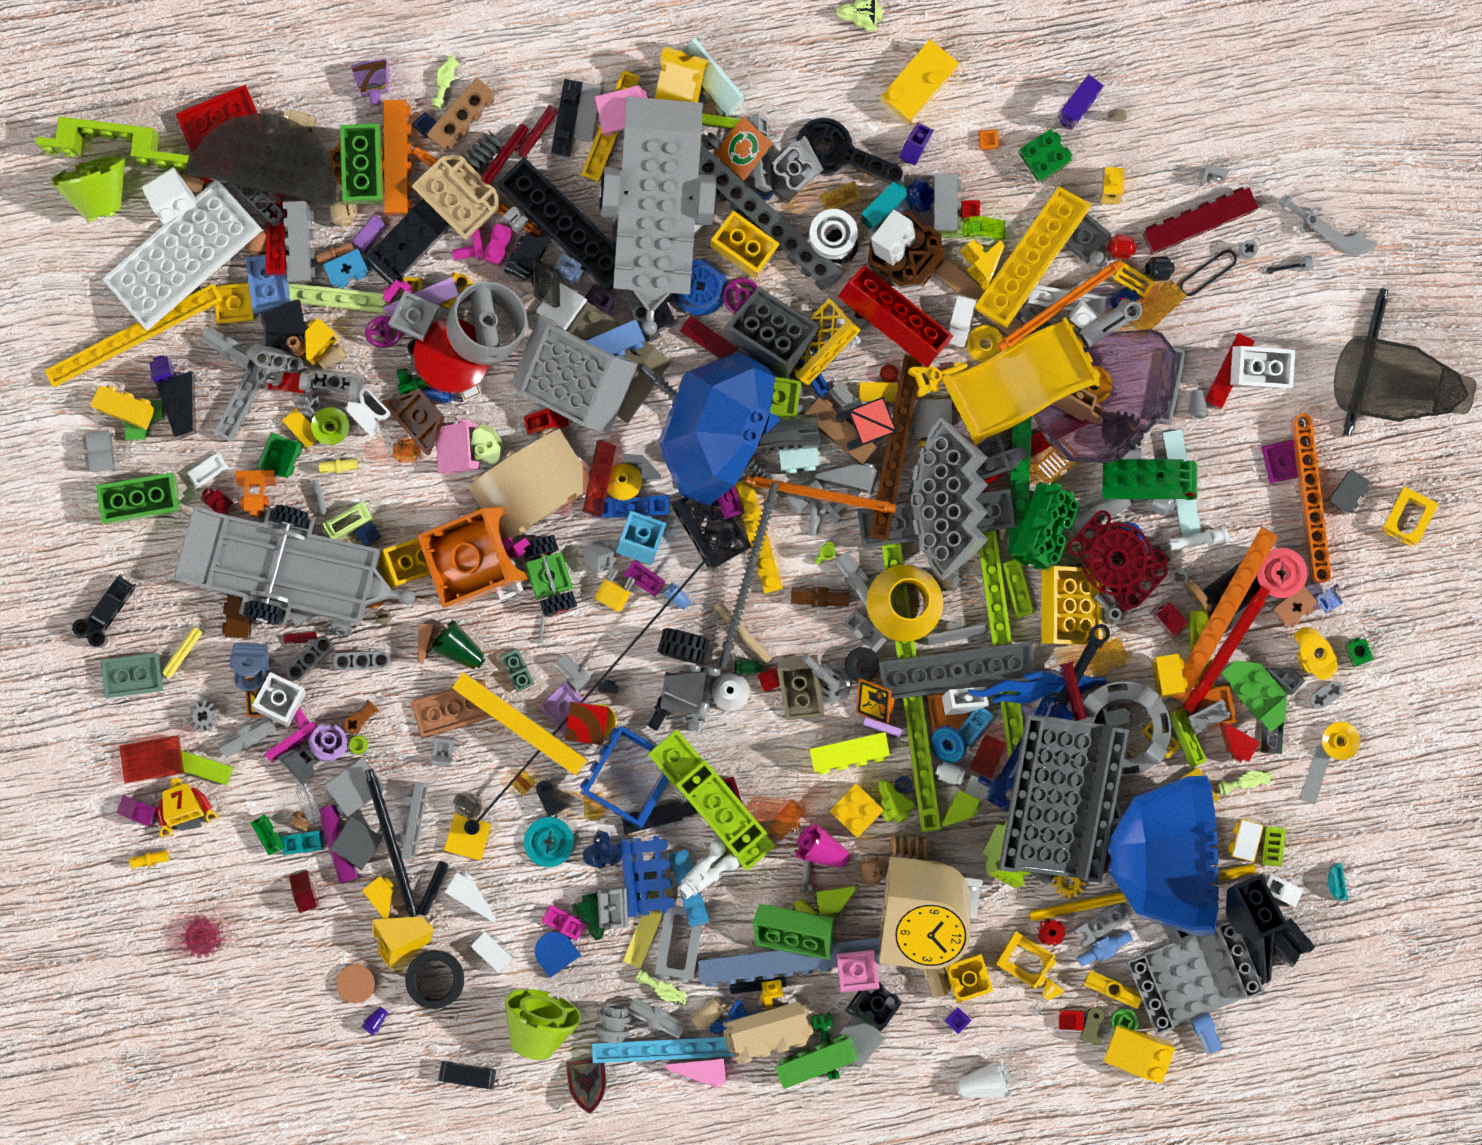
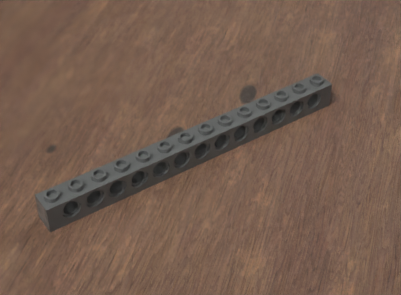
(762, 208)

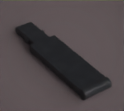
(661, 816)

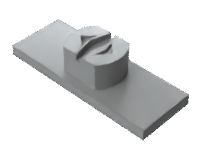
(956, 631)

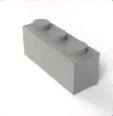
(946, 203)

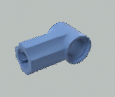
(1205, 1029)

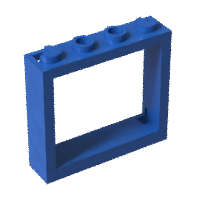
(595, 768)

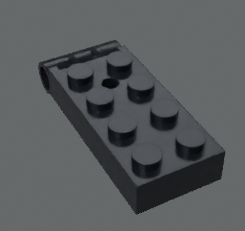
(417, 231)

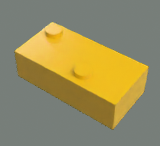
(919, 81)

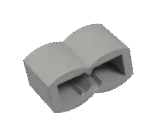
(99, 451)

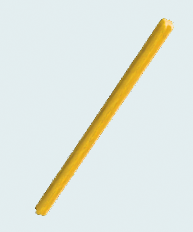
(1119, 897)

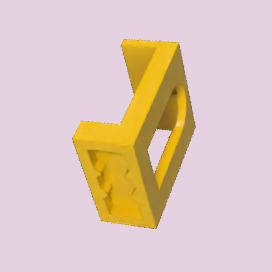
(1390, 525)
(1046, 957)

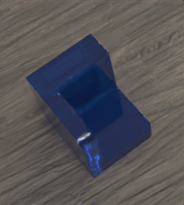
(1329, 599)

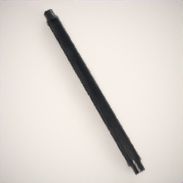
(1373, 331)
(391, 843)

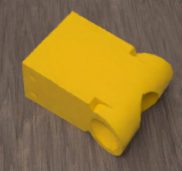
(680, 76)

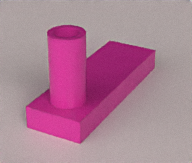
(471, 251)
(295, 739)

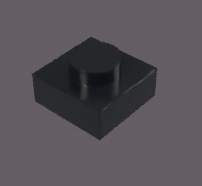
(609, 686)

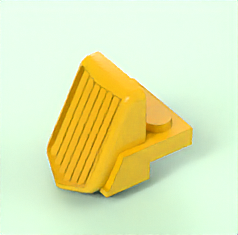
(982, 264)

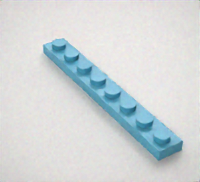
(660, 1050)

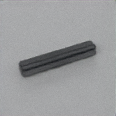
(433, 888)
(751, 986)

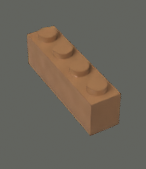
(841, 432)

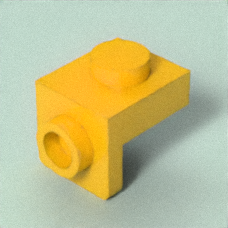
(771, 990)

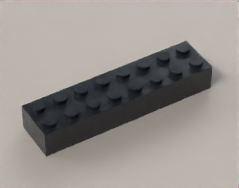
(561, 221)

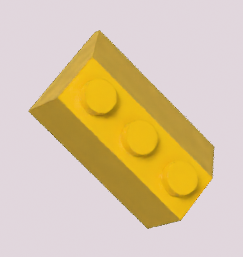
(744, 244)

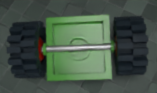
(549, 576)

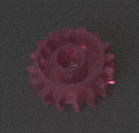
(192, 941)

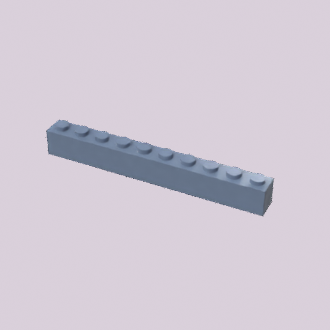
(775, 962)

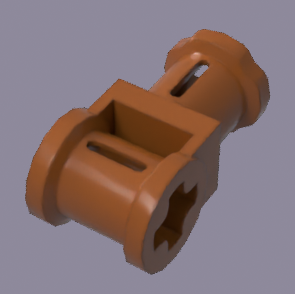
(361, 717)

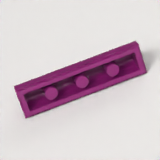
(332, 826)

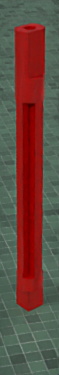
(1226, 650)

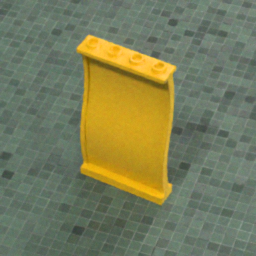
(1021, 380)

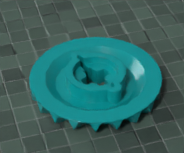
(537, 849)

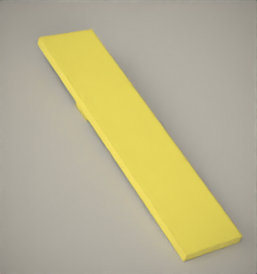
(644, 933)

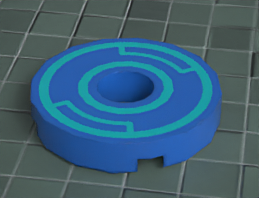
(942, 750)

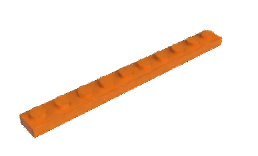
(1226, 609)

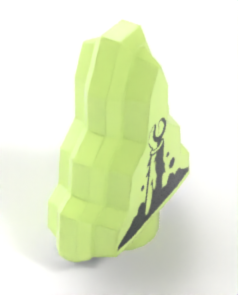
(863, 13)

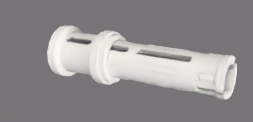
(1208, 537)

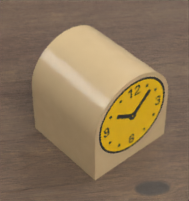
(924, 915)

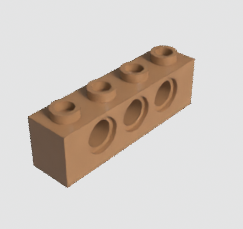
(476, 89)

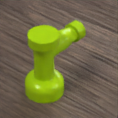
(826, 552)

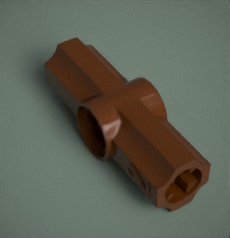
(820, 597)

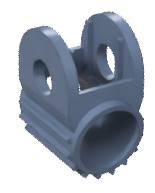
(249, 660)

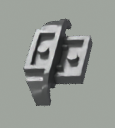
(998, 459)

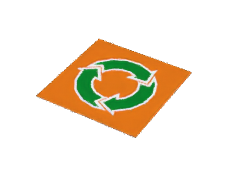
(743, 148)

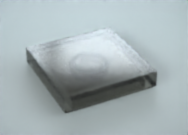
(546, 283)

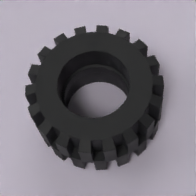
(683, 646)

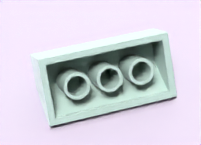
(715, 83)

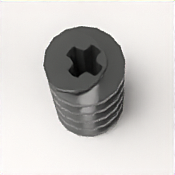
(483, 151)

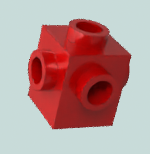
(1044, 928)

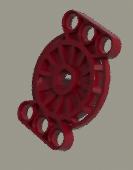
(1134, 556)

